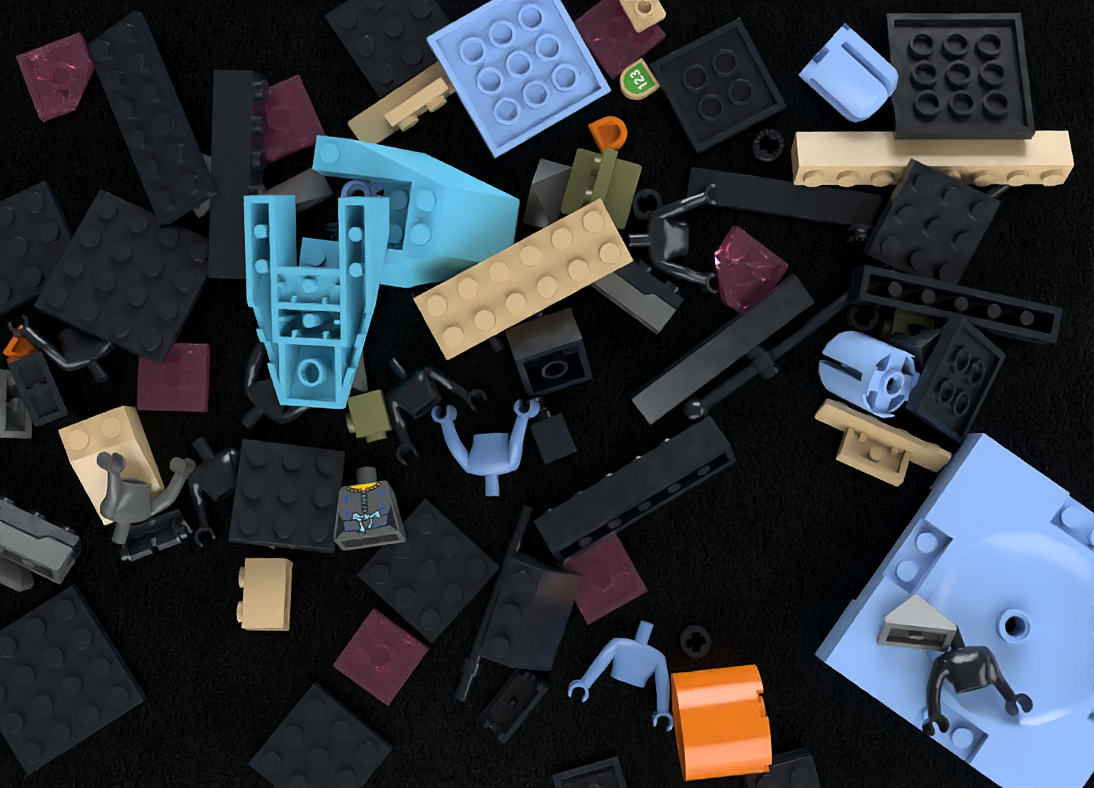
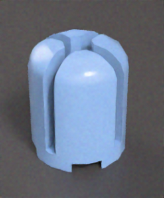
(851, 75)
(867, 372)

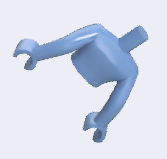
(492, 452)
(632, 663)

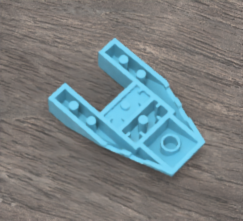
(436, 213)
(313, 315)

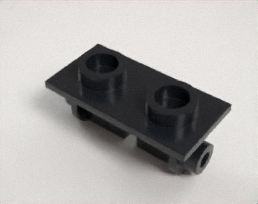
(158, 531)

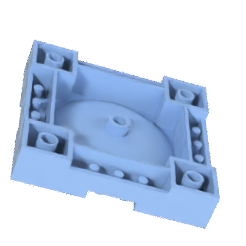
(979, 551)

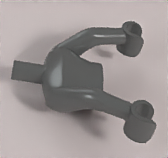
(129, 498)

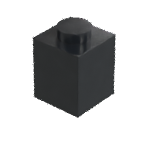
(552, 436)

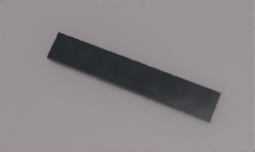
(787, 199)
(722, 348)

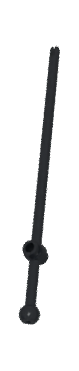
(764, 361)

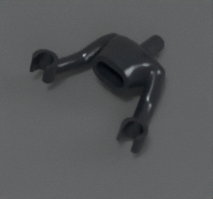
(669, 239)
(77, 348)
(263, 393)
(417, 395)
(214, 476)
(967, 670)

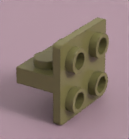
(605, 178)

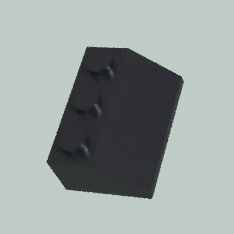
(530, 613)

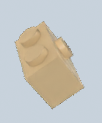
(265, 594)

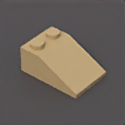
(110, 432)

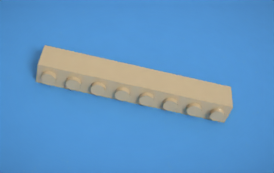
(880, 160)

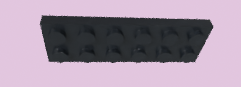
(151, 118)

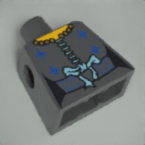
(367, 513)

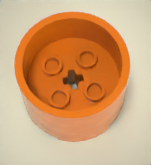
(720, 722)

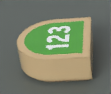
(638, 81)

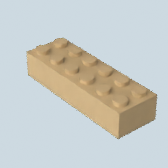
(523, 279)

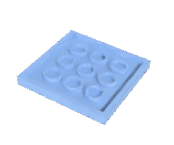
(517, 68)

